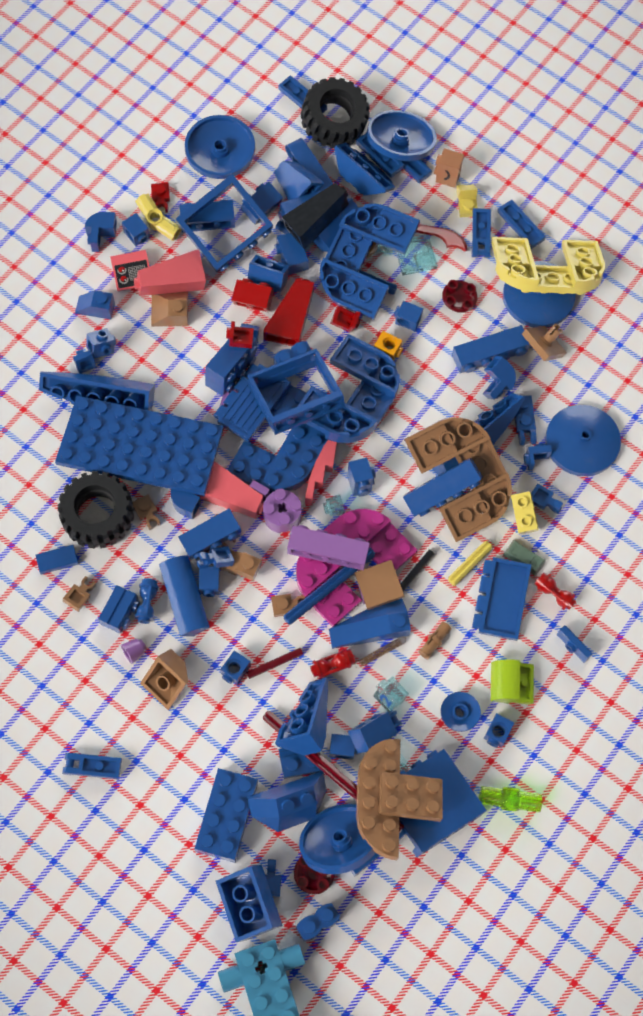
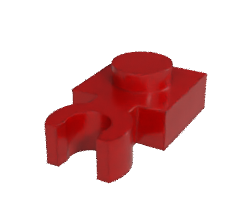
(161, 195)

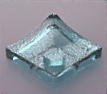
(418, 256)

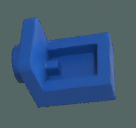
(536, 452)

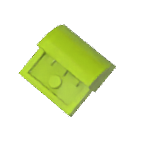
(512, 682)

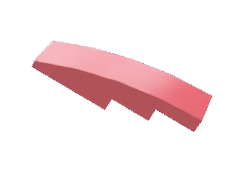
(323, 464)

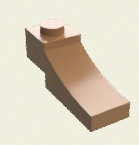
(244, 565)

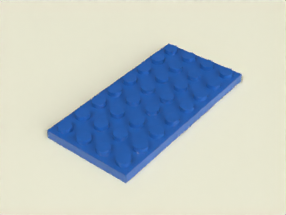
(140, 445)

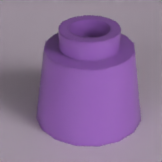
(133, 649)

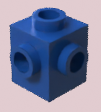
(100, 343)

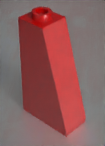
(290, 317)

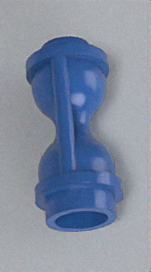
(147, 591)

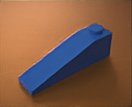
(372, 625)
(308, 722)

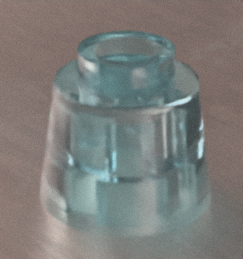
(334, 506)

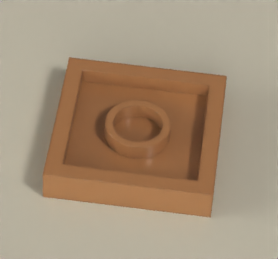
(379, 585)

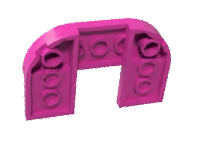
(383, 539)

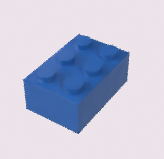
(228, 366)
(248, 903)

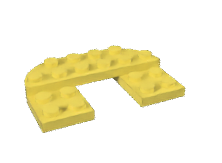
(517, 267)

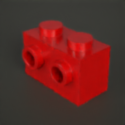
(253, 295)

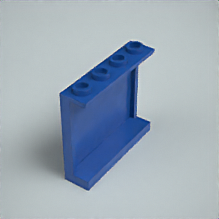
(459, 803)

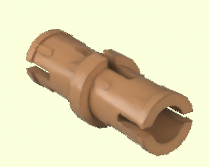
(435, 640)

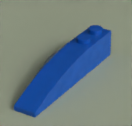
(103, 388)
(493, 422)

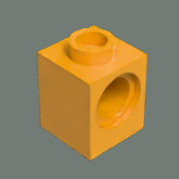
(387, 339)

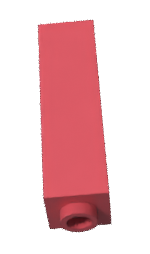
(172, 276)
(231, 492)

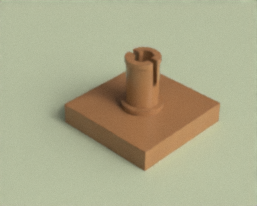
(545, 341)

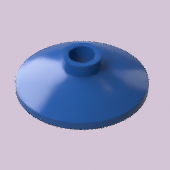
(465, 703)

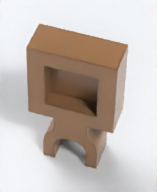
(145, 509)
(78, 596)
(283, 604)

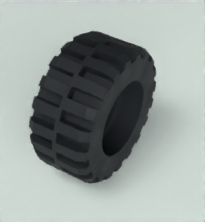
(340, 93)
(89, 487)

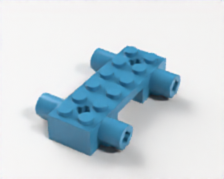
(267, 992)

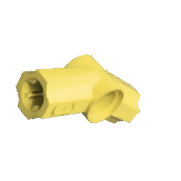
(163, 225)

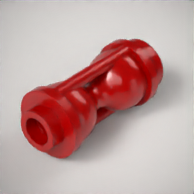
(548, 586)
(339, 662)

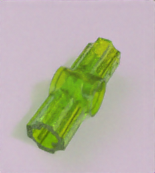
(510, 799)

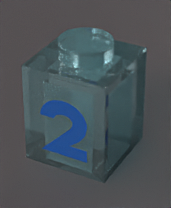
(390, 694)

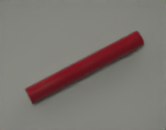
(274, 663)

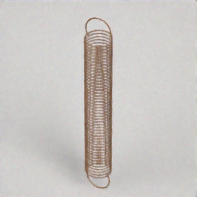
(379, 654)

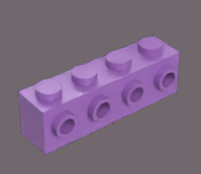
(328, 547)

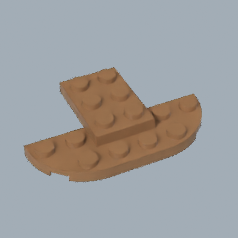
(387, 795)

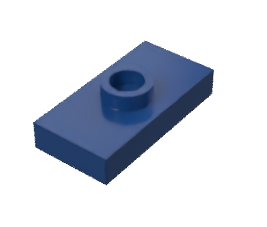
(574, 644)

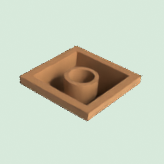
(169, 309)
(166, 678)

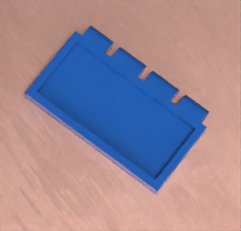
(243, 412)
(504, 598)

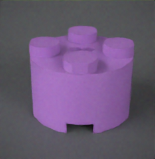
(278, 501)

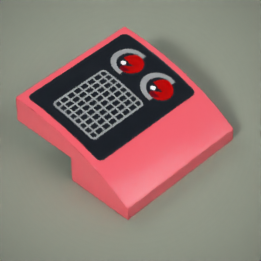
(126, 268)

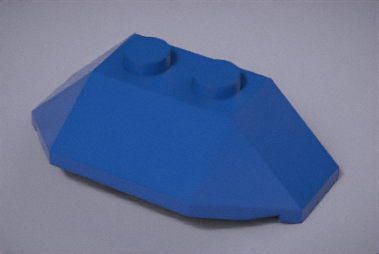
(361, 171)
(289, 803)

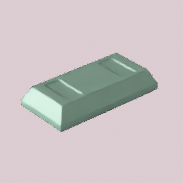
(519, 553)

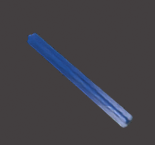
(322, 591)

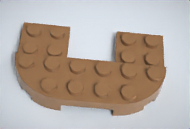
(462, 440)

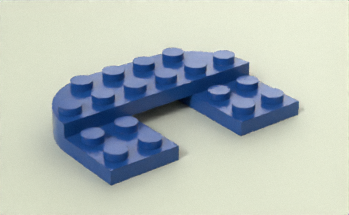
(350, 248)
(370, 398)
(294, 460)

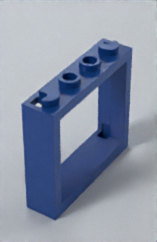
(206, 200)
(305, 412)

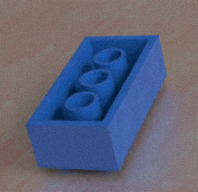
(226, 815)

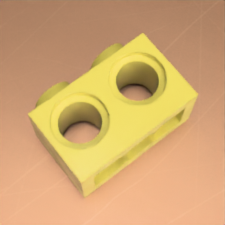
(524, 513)

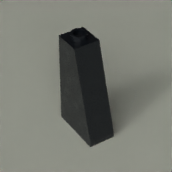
(315, 214)

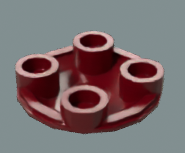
(459, 296)
(311, 880)

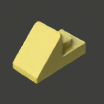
(466, 199)

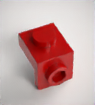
(345, 319)
(239, 336)

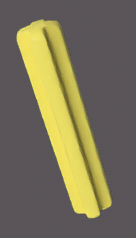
(470, 563)

